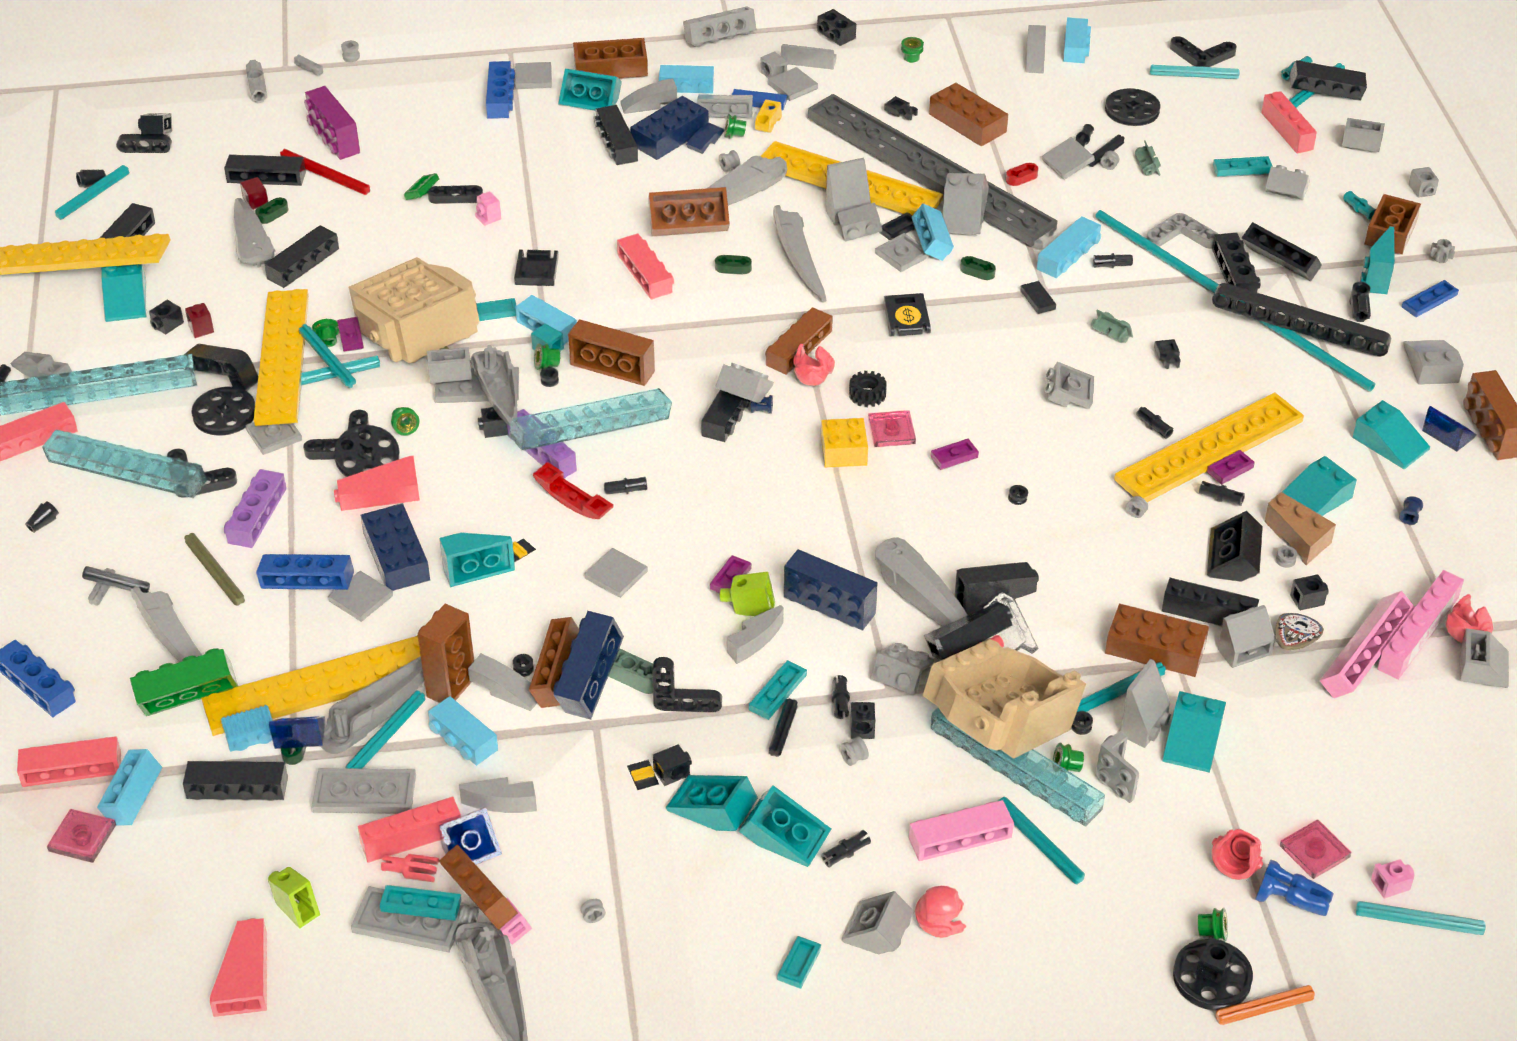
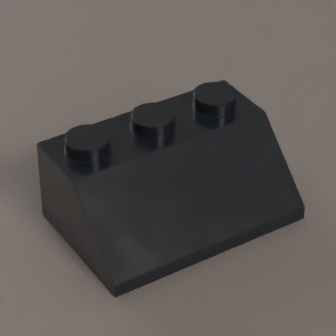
(1235, 548)

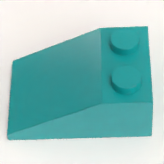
(1380, 264)
(124, 292)
(1390, 435)
(1322, 486)
(475, 556)
(1194, 731)
(714, 801)
(785, 827)

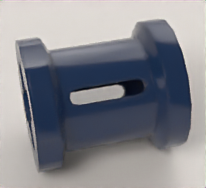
(761, 406)
(1411, 510)

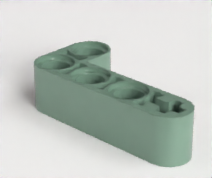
(633, 672)

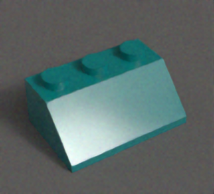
(589, 90)

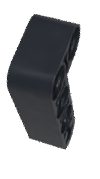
(227, 362)

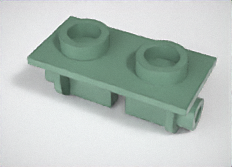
(1147, 160)
(1119, 329)

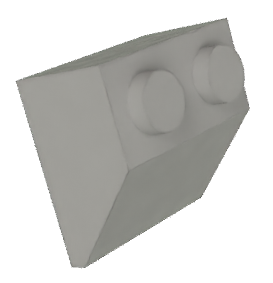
(879, 923)

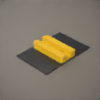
(522, 549)
(643, 774)

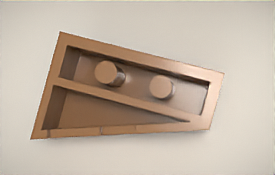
(1299, 526)

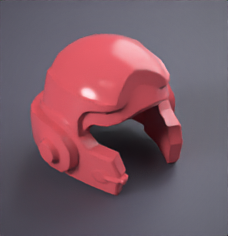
(810, 370)
(1465, 617)
(1237, 854)
(937, 910)

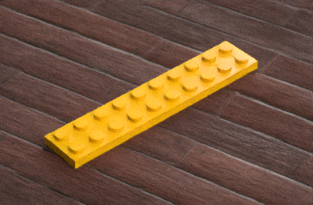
(883, 190)
(83, 253)
(281, 358)
(1198, 451)
(312, 684)

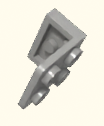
(901, 667)
(1115, 770)

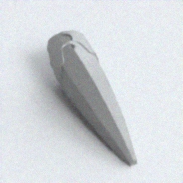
(752, 177)
(250, 237)
(792, 237)
(497, 380)
(916, 581)
(164, 623)
(369, 707)
(494, 977)

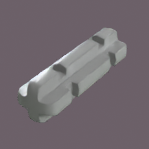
(308, 64)
(99, 591)

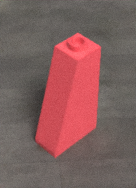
(379, 486)
(243, 973)

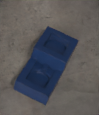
(704, 137)

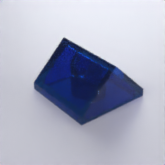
(1446, 429)
(297, 732)
(473, 835)

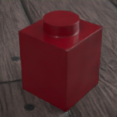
(254, 192)
(199, 320)

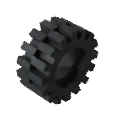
(877, 387)

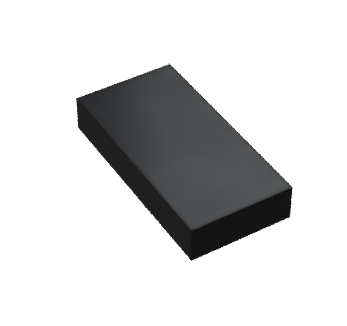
(898, 226)
(1038, 297)

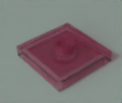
(891, 428)
(81, 835)
(1315, 849)

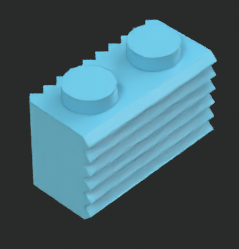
(247, 728)

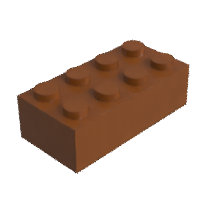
(612, 57)
(968, 114)
(688, 211)
(611, 352)
(1493, 413)
(1151, 635)
(446, 653)

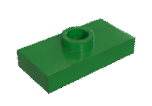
(421, 186)

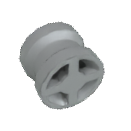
(350, 51)
(729, 160)
(854, 751)

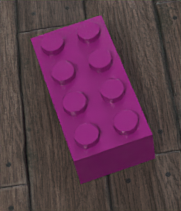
(332, 122)

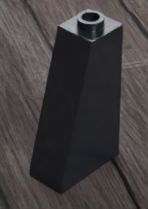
(980, 585)
(969, 631)

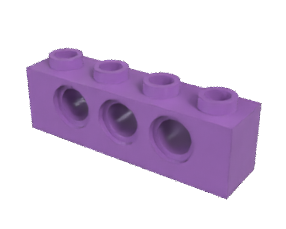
(556, 454)
(255, 508)

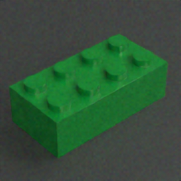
(183, 681)

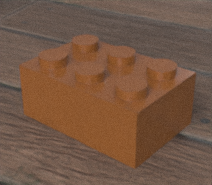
(1397, 213)

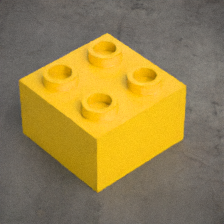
(844, 442)

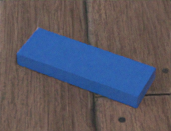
(759, 97)
(1430, 298)

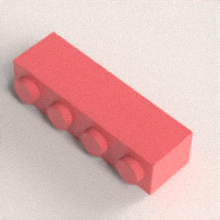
(1289, 122)
(645, 266)
(34, 430)
(68, 761)
(406, 829)

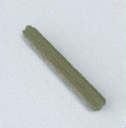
(214, 569)

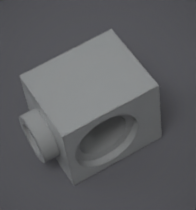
(772, 65)
(1423, 182)

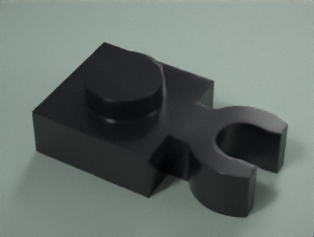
(900, 107)
(1168, 351)

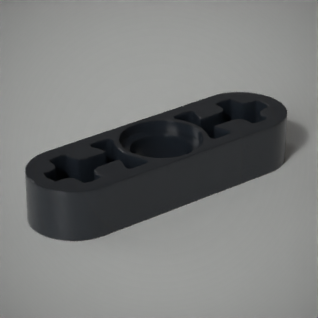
(138, 148)
(444, 195)

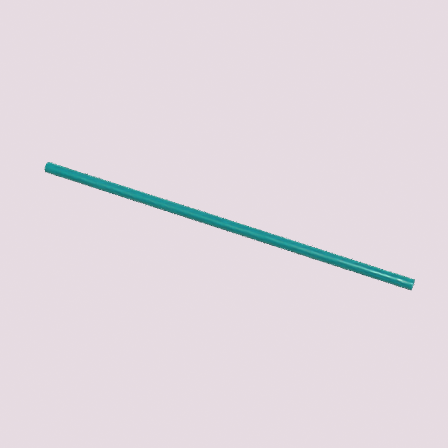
(1212, 285)

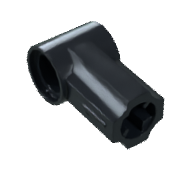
(1360, 301)

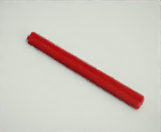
(331, 174)

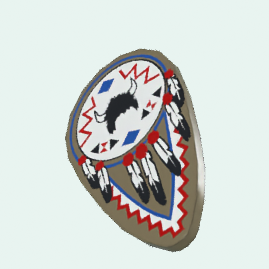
(1297, 631)

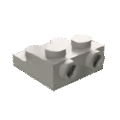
(1069, 385)

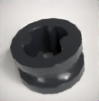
(549, 377)
(1013, 494)
(523, 659)
(1080, 728)

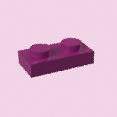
(350, 334)
(954, 454)
(1230, 467)
(731, 568)

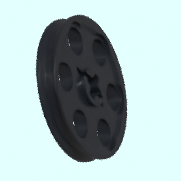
(1132, 107)
(217, 407)
(369, 446)
(1193, 991)

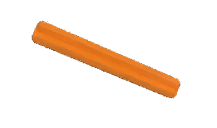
(1265, 1004)

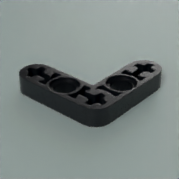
(1202, 58)
(320, 444)
(220, 474)
(666, 696)

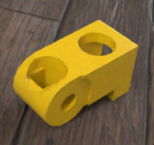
(767, 118)

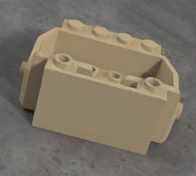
(415, 308)
(1004, 697)

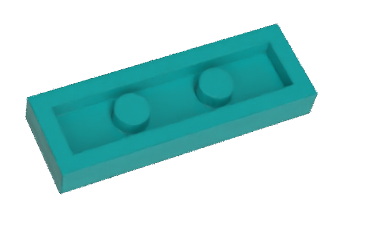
(1242, 166)
(777, 690)
(420, 902)

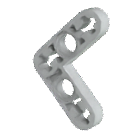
(1181, 224)

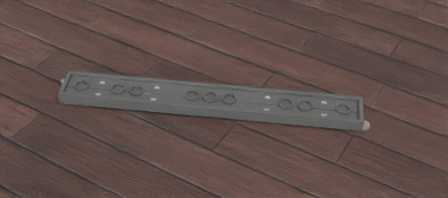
(928, 166)

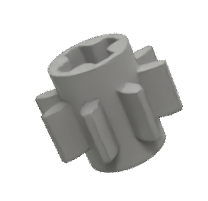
(1442, 250)

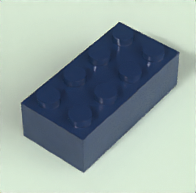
(669, 127)
(395, 547)
(830, 589)
(588, 664)

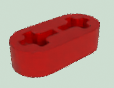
(1021, 174)

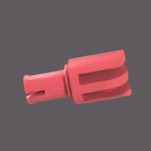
(412, 866)

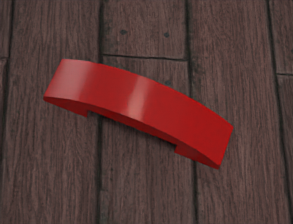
(570, 495)

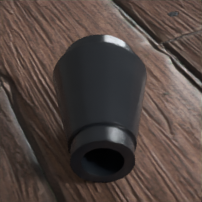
(88, 177)
(42, 516)

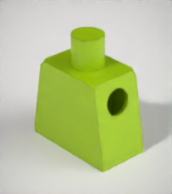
(750, 594)
(287, 887)

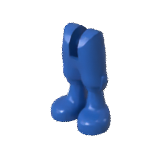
(1301, 893)

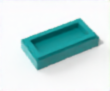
(496, 309)
(799, 962)

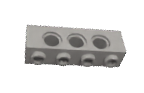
(694, 27)

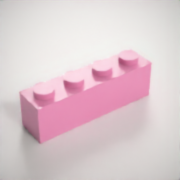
(960, 830)

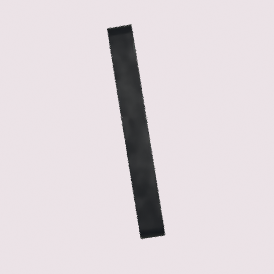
(1309, 326)

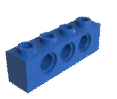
(500, 89)
(305, 571)
(36, 678)

